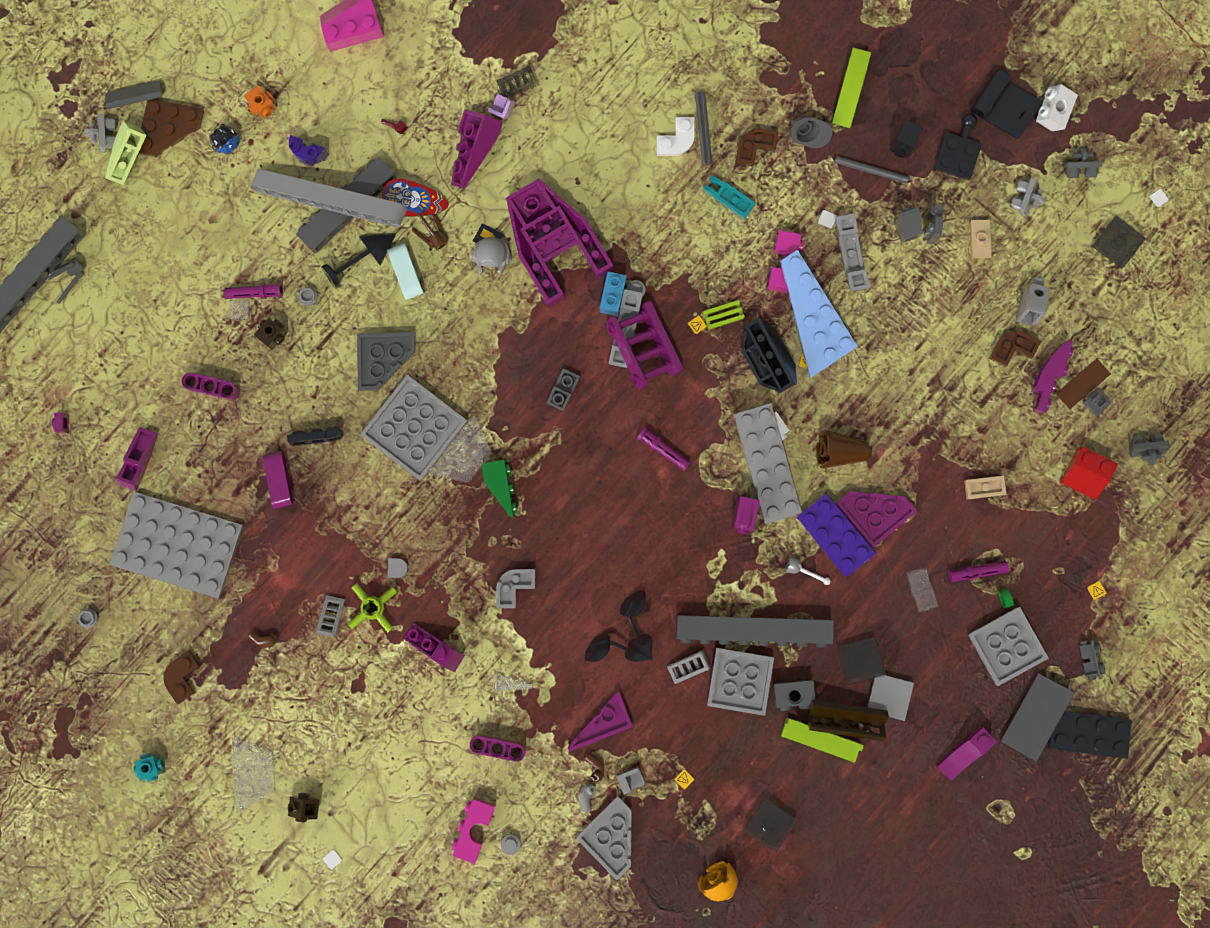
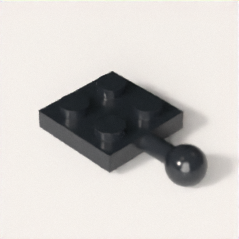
(958, 153)

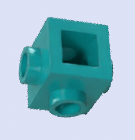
(155, 765)

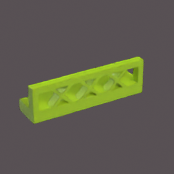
(822, 741)

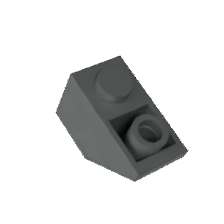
(908, 224)

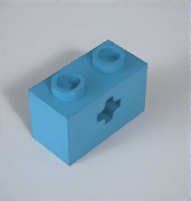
(613, 294)

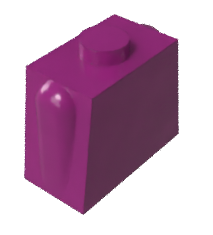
(745, 515)

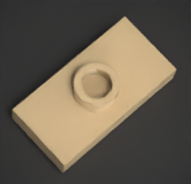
(980, 239)

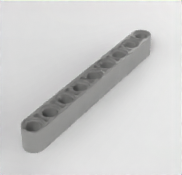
(329, 198)

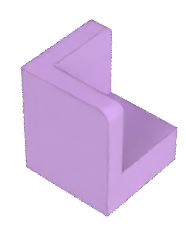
(502, 106)

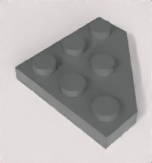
(381, 357)

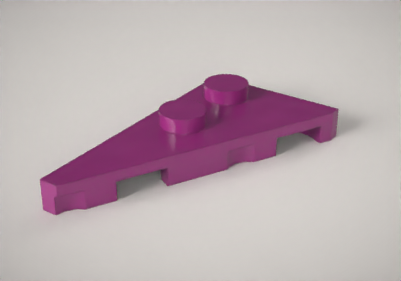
(609, 721)

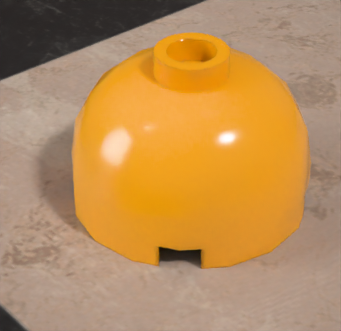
(719, 882)

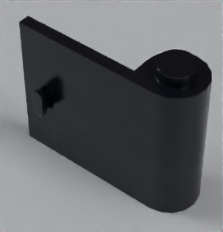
(1004, 103)

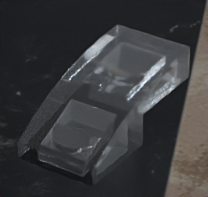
(921, 589)

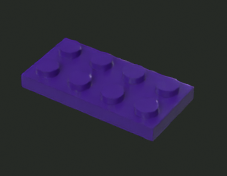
(836, 535)

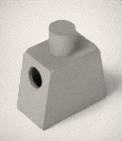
(1033, 302)

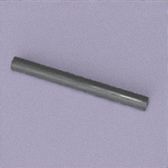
(871, 169)

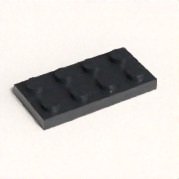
(1092, 734)

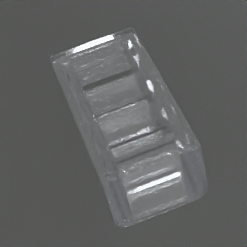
(507, 683)

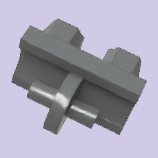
(1090, 166)
(1149, 451)

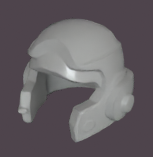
(491, 253)

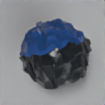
(224, 139)

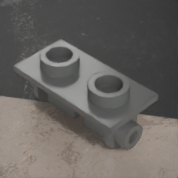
(1093, 667)

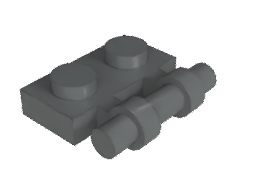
(934, 230)

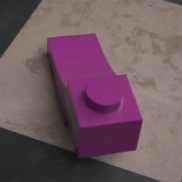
(966, 752)

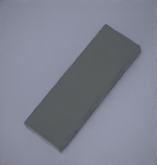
(133, 94)

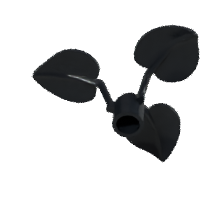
(638, 649)

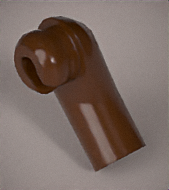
(265, 641)
(597, 767)

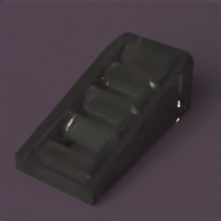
(515, 76)

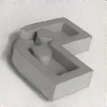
(508, 584)

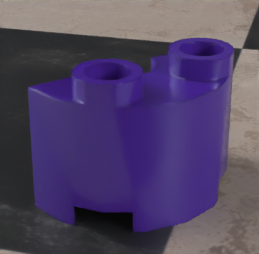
(307, 155)

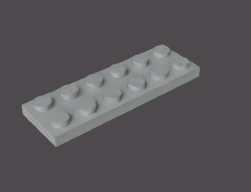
(767, 463)

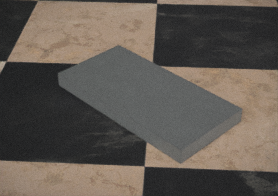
(1037, 717)

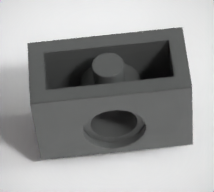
(782, 690)

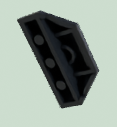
(768, 356)

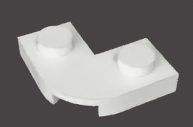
(679, 143)

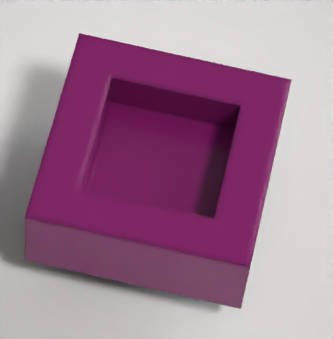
(61, 423)

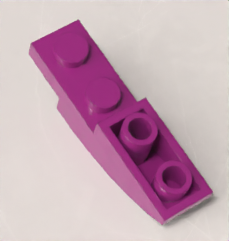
(1053, 368)

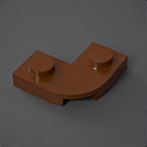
(754, 140)
(1012, 342)
(175, 676)

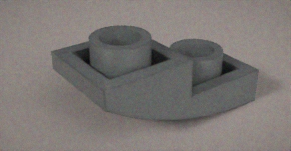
(563, 389)

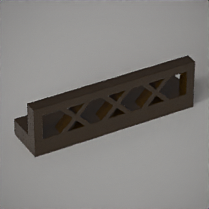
(846, 716)

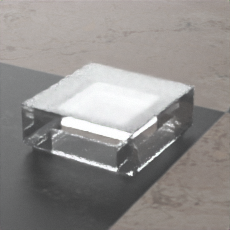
(239, 310)

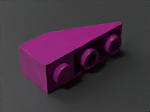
(434, 647)

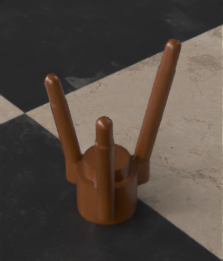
(437, 239)

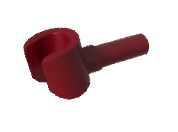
(400, 127)

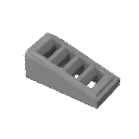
(334, 632)
(702, 654)

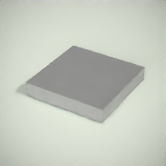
(891, 695)

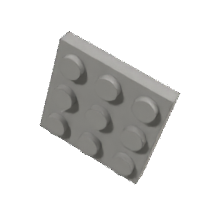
(1008, 646)
(740, 681)

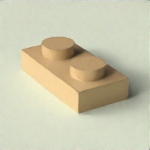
(985, 487)

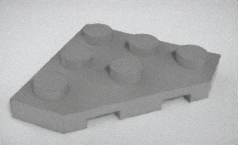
(610, 837)

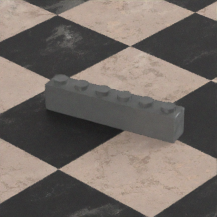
(327, 224)

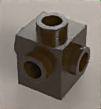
(270, 333)
(303, 807)

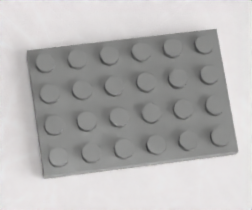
(176, 545)

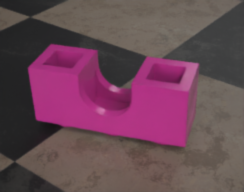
(785, 244)
(467, 846)

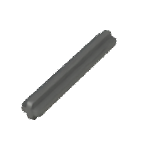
(703, 128)

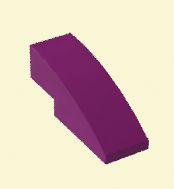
(137, 459)

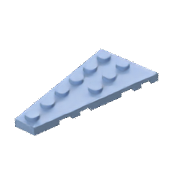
(817, 322)

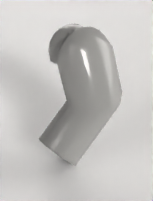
(585, 795)

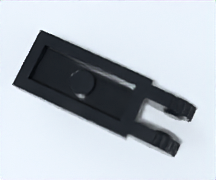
(315, 436)

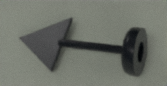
(376, 245)

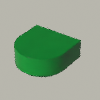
(1005, 597)

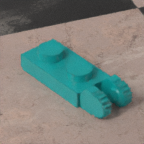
(730, 197)

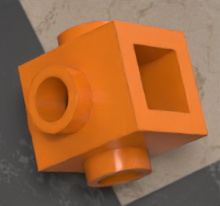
(260, 102)

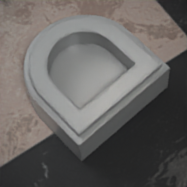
(397, 568)

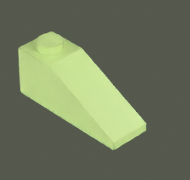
(124, 152)

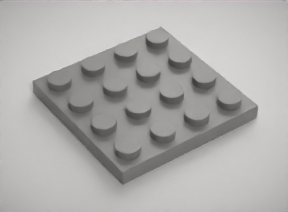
(413, 427)

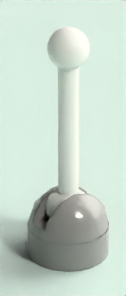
(794, 566)

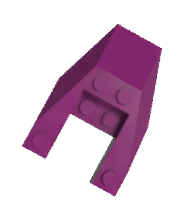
(547, 228)

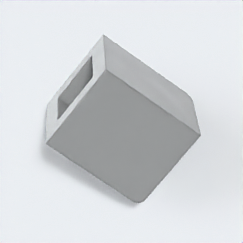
(630, 779)

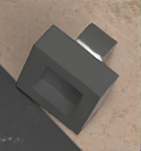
(1097, 402)

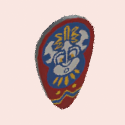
(414, 197)

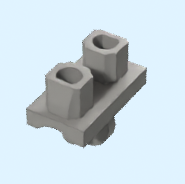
(104, 124)
(1029, 189)

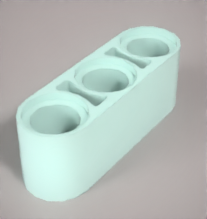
(405, 271)

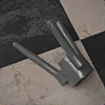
(72, 267)

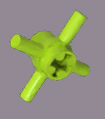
(365, 607)

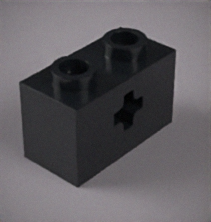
(906, 139)

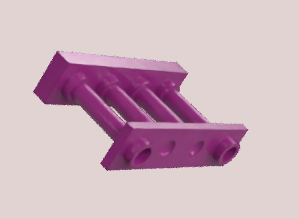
(657, 333)

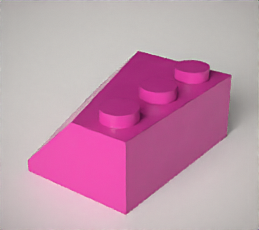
(350, 24)

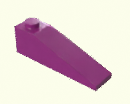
(476, 140)

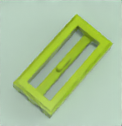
(739, 310)

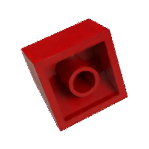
(1088, 472)

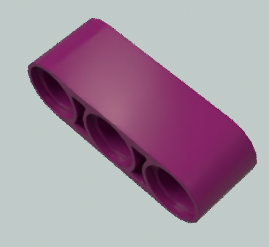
(219, 389)
(278, 479)
(488, 750)

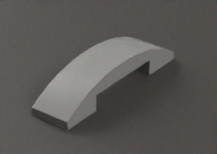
(851, 252)
(629, 307)

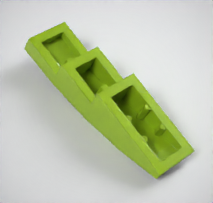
(851, 87)

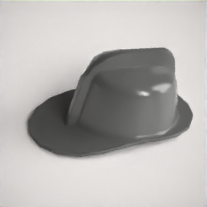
(810, 131)

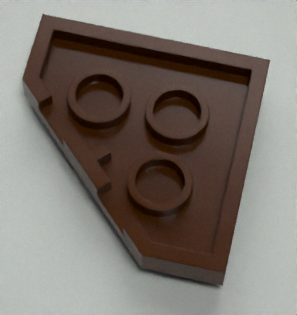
(167, 125)

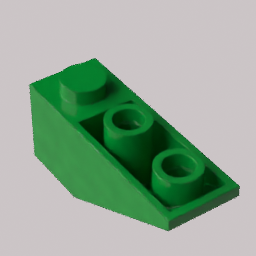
(497, 480)

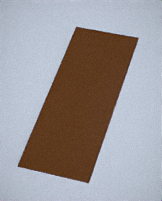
(1083, 383)

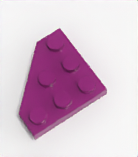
(875, 513)

